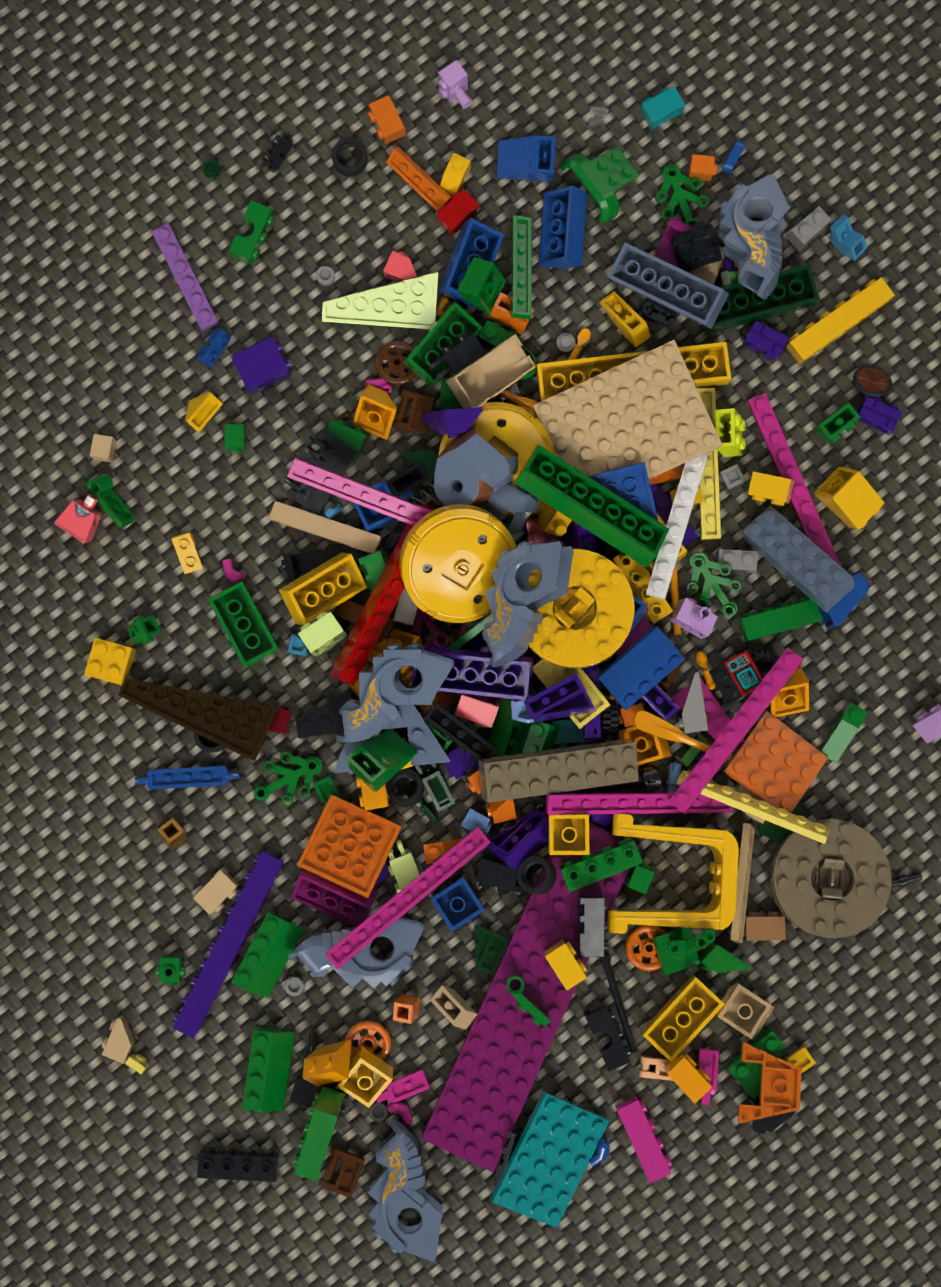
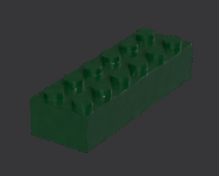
(793, 292)

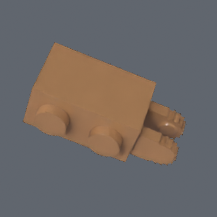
(764, 927)

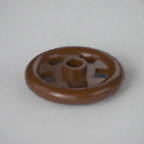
(385, 373)

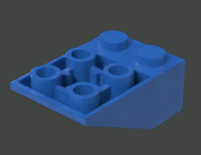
(526, 158)

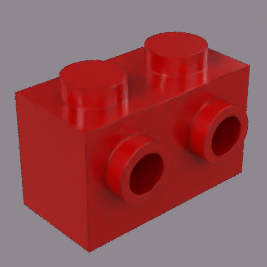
(457, 211)

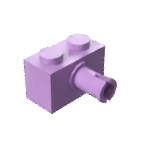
(454, 84)
(693, 617)
(929, 724)

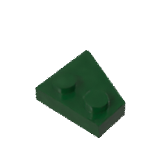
(489, 949)

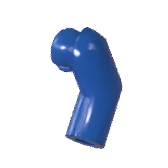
(602, 1152)

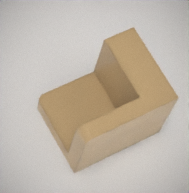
(103, 448)

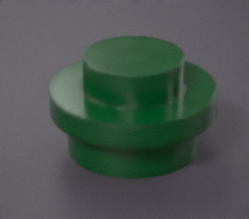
(211, 169)

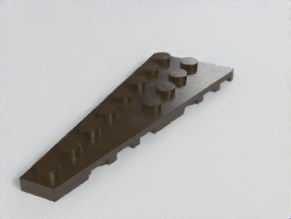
(224, 720)

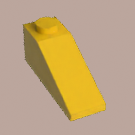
(626, 319)

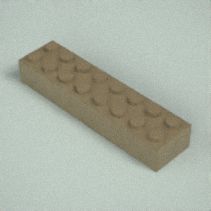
(558, 770)

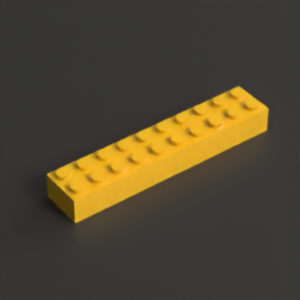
(706, 364)

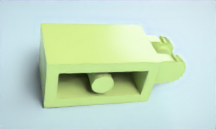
(402, 867)

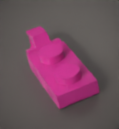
(708, 1062)
(404, 1087)

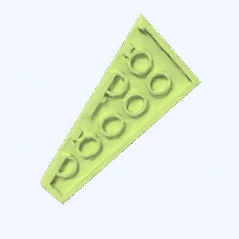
(398, 304)

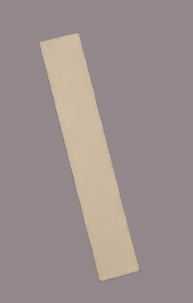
(325, 528)
(743, 882)

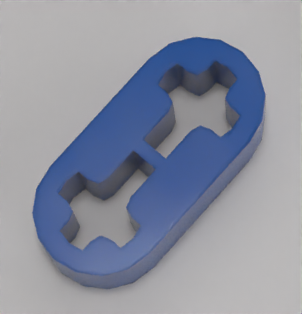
(733, 157)

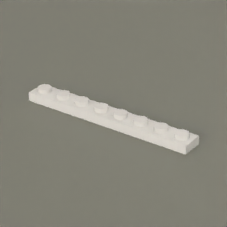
(677, 526)

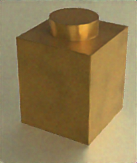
(172, 834)

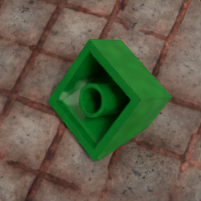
(481, 284)

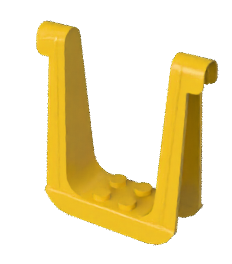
(723, 887)

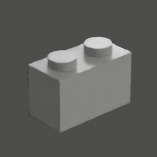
(809, 228)
(738, 559)

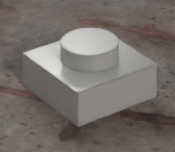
(732, 477)

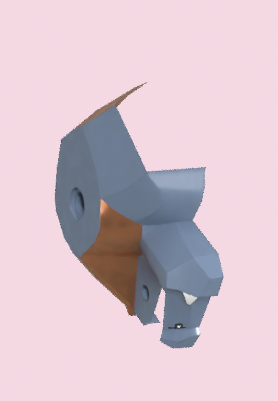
(479, 476)

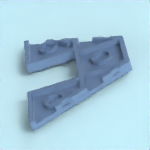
(419, 735)

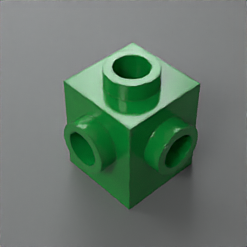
(144, 629)
(174, 963)

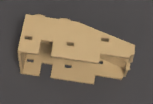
(491, 373)

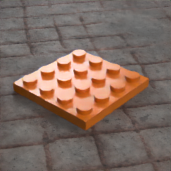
(775, 763)
(349, 846)

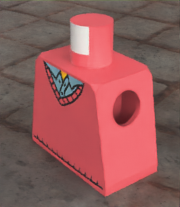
(80, 519)

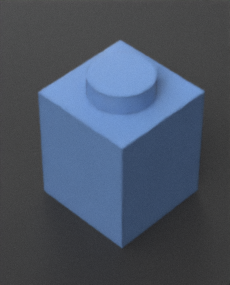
(475, 819)

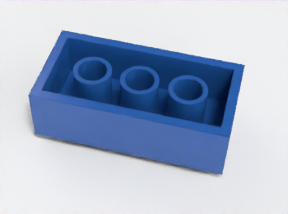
(473, 241)

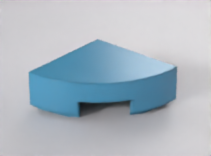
(331, 513)
(297, 646)

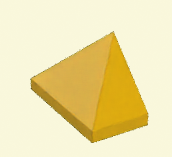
(201, 410)

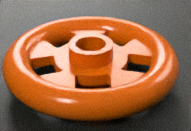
(633, 939)
(372, 1027)

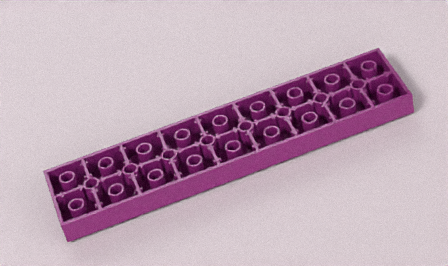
(503, 1042)

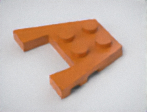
(778, 1086)

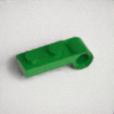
(101, 488)
(525, 1003)

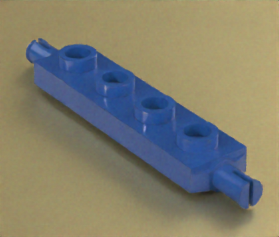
(187, 777)

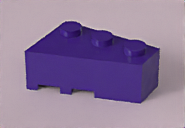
(560, 701)
(521, 839)

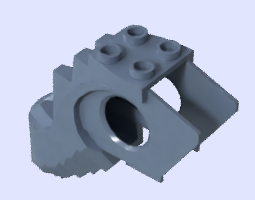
(364, 965)

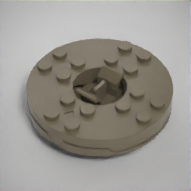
(831, 885)

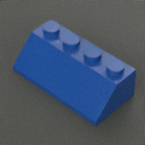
(563, 228)
(640, 668)

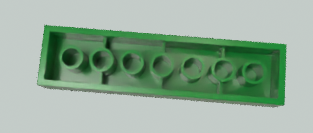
(592, 506)

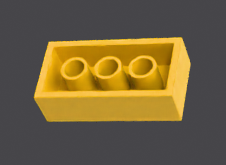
(323, 588)
(682, 1018)

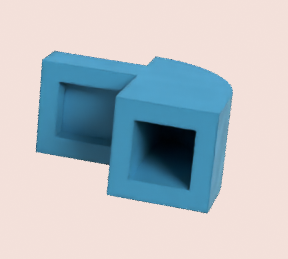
(847, 240)

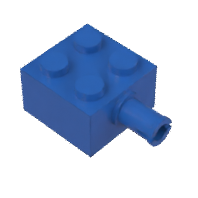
(374, 520)

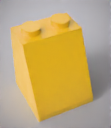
(849, 497)

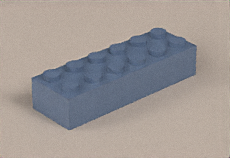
(668, 285)
(798, 559)

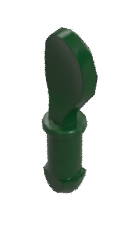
(425, 809)

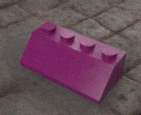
(332, 898)

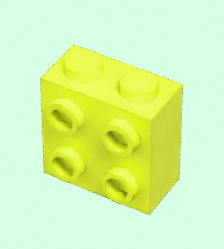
(730, 430)

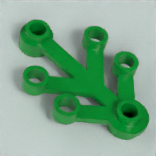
(680, 195)
(713, 581)
(291, 777)

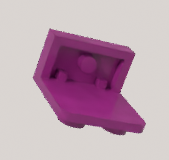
(665, 250)

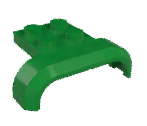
(603, 178)

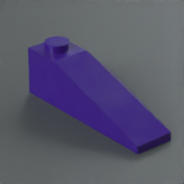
(452, 420)

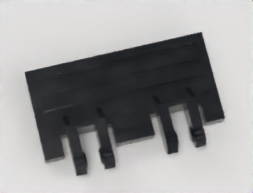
(334, 457)

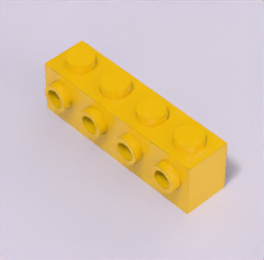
(639, 580)

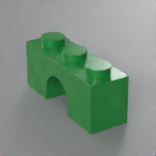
(247, 248)

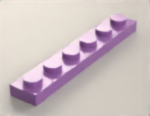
(185, 277)

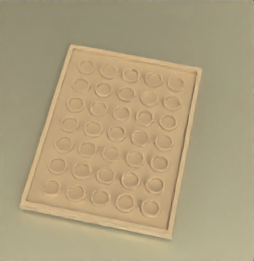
(631, 416)

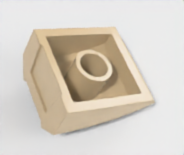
(744, 1011)

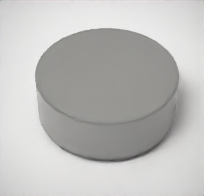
(325, 275)
(294, 985)

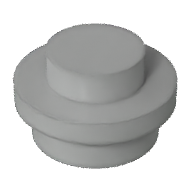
(565, 342)

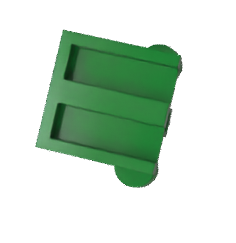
(679, 949)

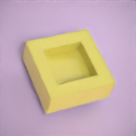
(137, 1063)

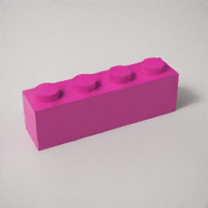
(643, 1139)

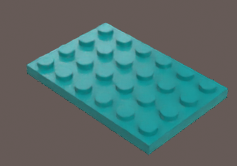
(549, 1159)

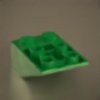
(380, 758)

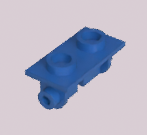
(209, 354)

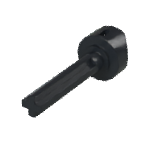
(650, 778)

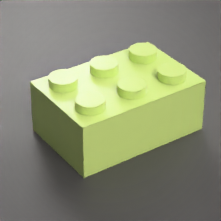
(322, 633)

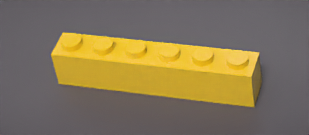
(840, 320)

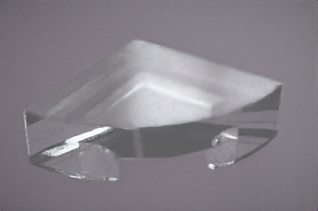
(597, 116)

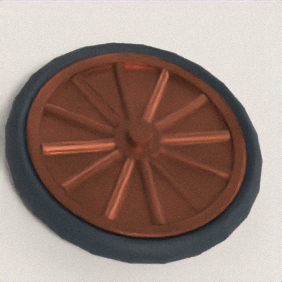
(872, 381)

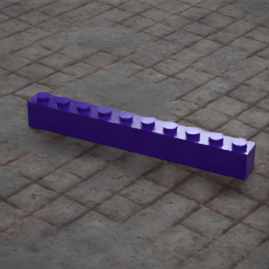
(228, 944)

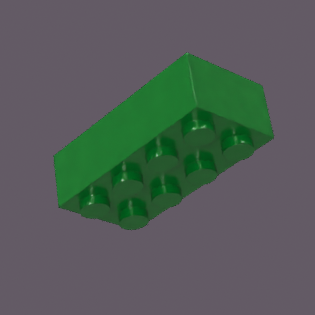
(445, 331)
(244, 624)
(318, 1133)

